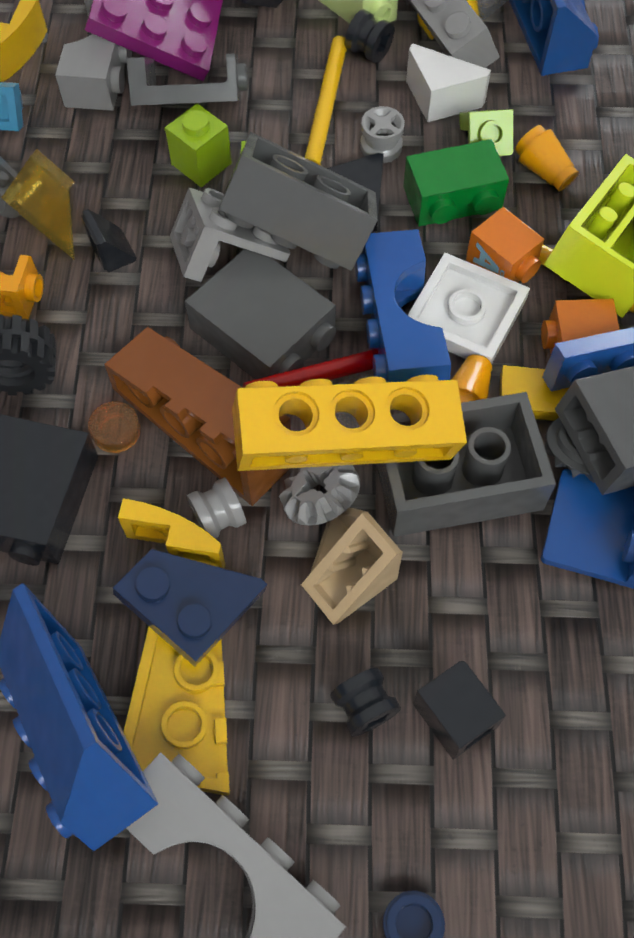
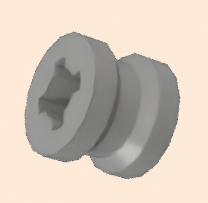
(382, 133)
(217, 508)

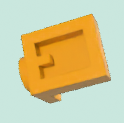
(21, 289)

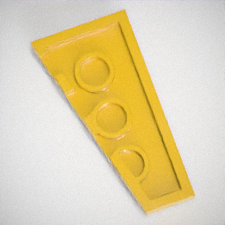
(180, 710)

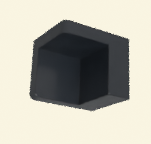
(458, 709)

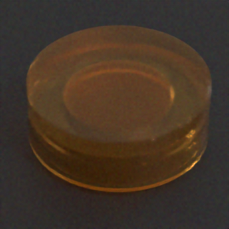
(114, 427)

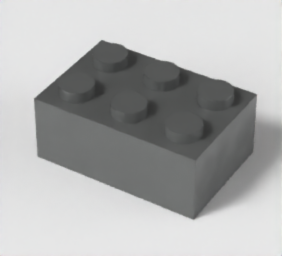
(300, 203)
(491, 477)

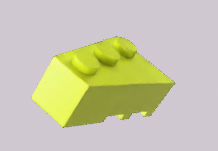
(599, 242)

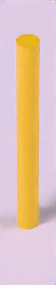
(326, 100)

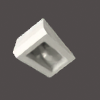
(445, 83)

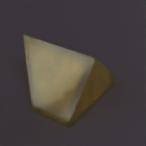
(43, 198)

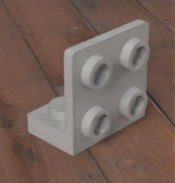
(203, 226)

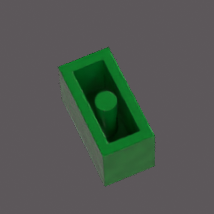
(455, 182)

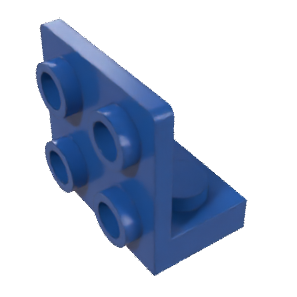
(591, 531)

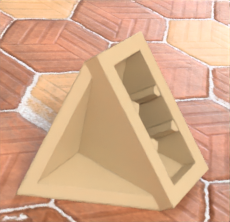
(351, 564)

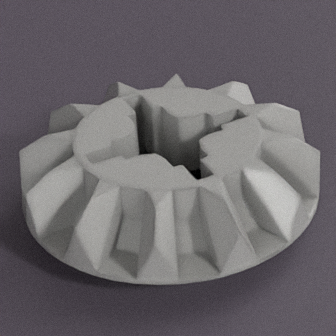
(311, 507)

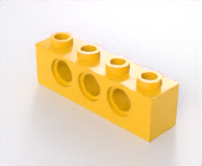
(266, 444)

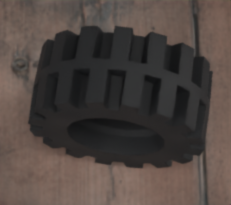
(25, 355)

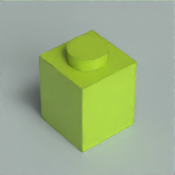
(198, 144)

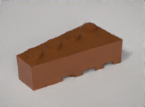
(188, 405)

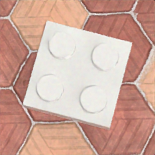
(470, 306)

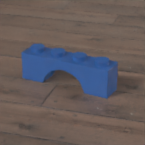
(394, 276)

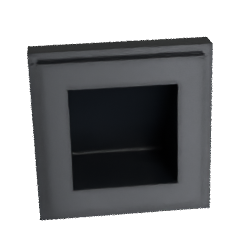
(107, 242)

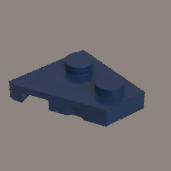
(187, 600)

